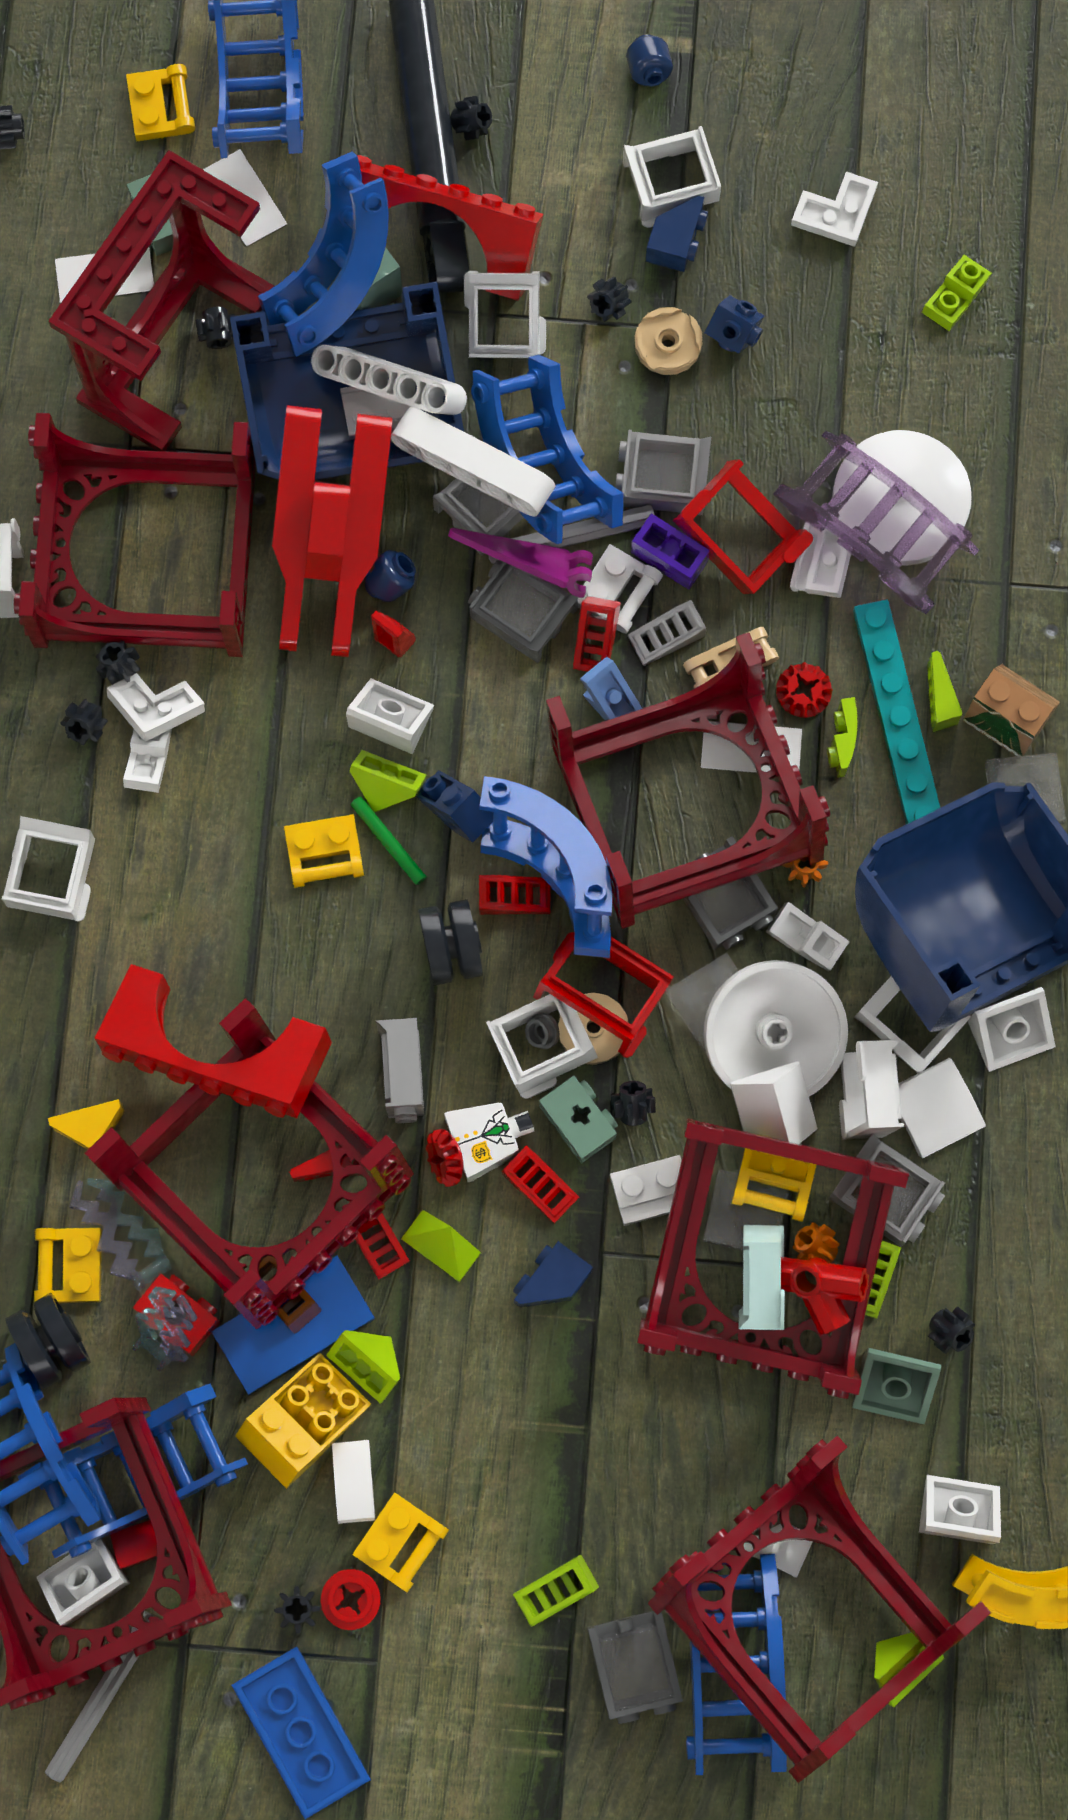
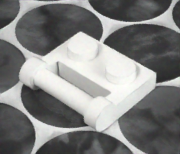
(611, 578)

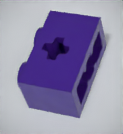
(670, 551)

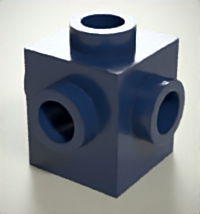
(735, 324)

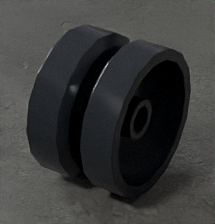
(451, 942)
(52, 1338)

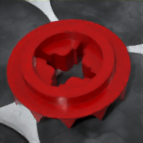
(799, 704)
(444, 1157)
(333, 1595)

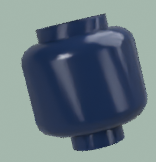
(649, 59)
(390, 576)

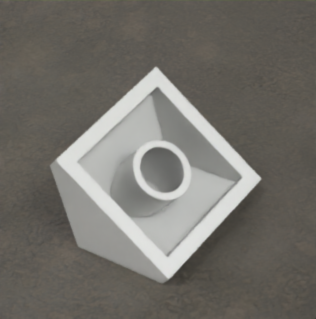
(389, 715)
(1013, 1029)
(775, 1104)
(961, 1510)
(81, 1583)

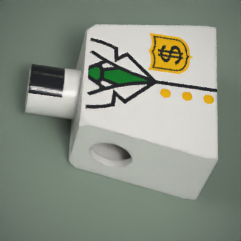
(486, 1136)

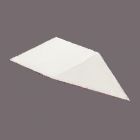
(788, 1553)

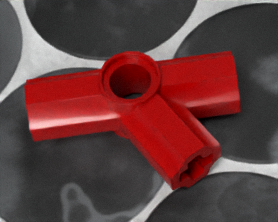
(833, 1284)

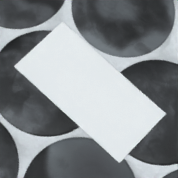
(241, 176)
(71, 268)
(724, 755)

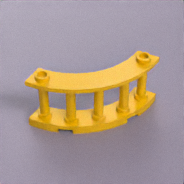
(1016, 1595)

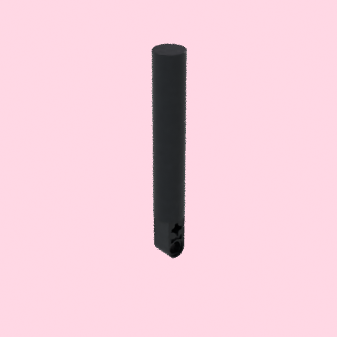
(429, 136)

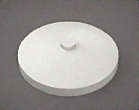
(924, 466)
(774, 1018)

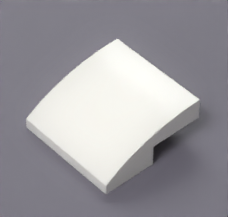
(938, 1108)

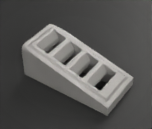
(673, 616)

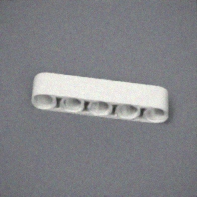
(401, 380)
(472, 461)

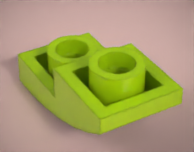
(956, 292)
(843, 744)

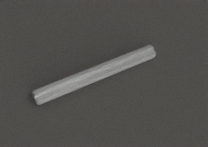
(591, 529)
(90, 1716)

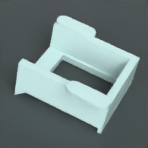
(762, 1278)

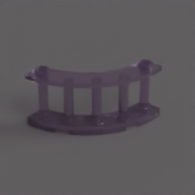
(856, 540)

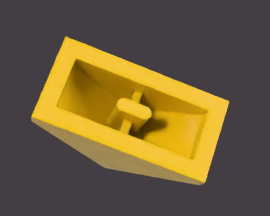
(89, 1123)

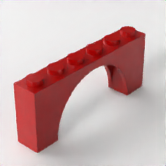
(504, 230)
(272, 1079)

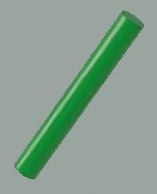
(388, 840)

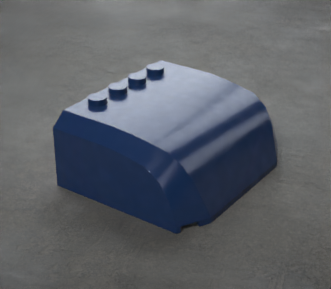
(274, 377)
(968, 901)

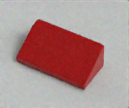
(135, 1545)

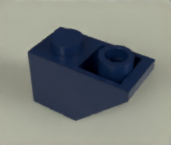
(674, 235)
(455, 805)
(555, 1280)

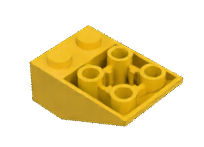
(302, 1420)

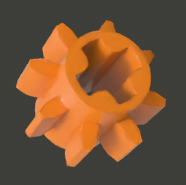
(806, 873)
(816, 1242)

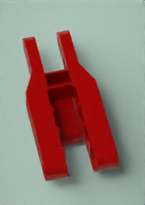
(342, 522)

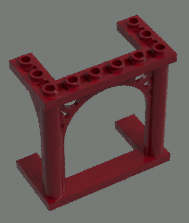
(114, 354)
(73, 460)
(731, 691)
(254, 1298)
(663, 1319)
(819, 1491)
(30, 1666)

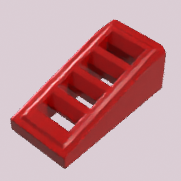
(589, 605)
(392, 634)
(501, 908)
(518, 1162)
(317, 1167)
(386, 1231)

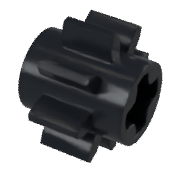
(471, 118)
(10, 127)
(609, 299)
(215, 328)
(117, 662)
(83, 722)
(633, 1103)
(951, 1330)
(290, 1601)

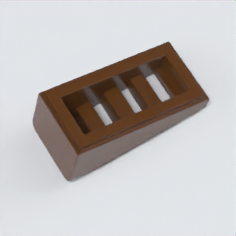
(303, 1313)

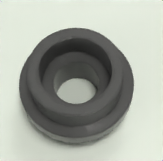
(542, 1031)

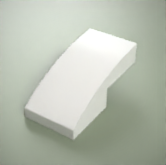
(147, 762)
(807, 937)
(353, 1481)

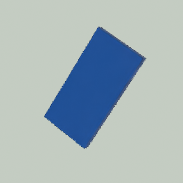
(274, 1349)
(301, 1732)

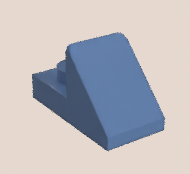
(609, 691)

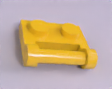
(149, 104)
(322, 840)
(776, 1172)
(80, 1264)
(389, 1536)

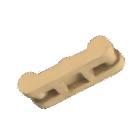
(722, 655)

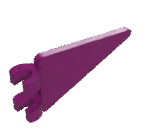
(540, 560)

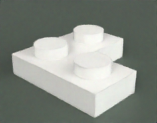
(838, 218)
(154, 713)

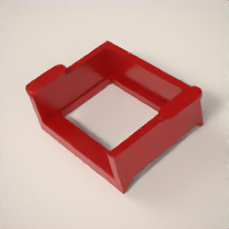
(791, 546)
(629, 962)

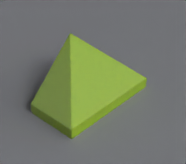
(384, 780)
(441, 1245)
(368, 1361)
(893, 1656)

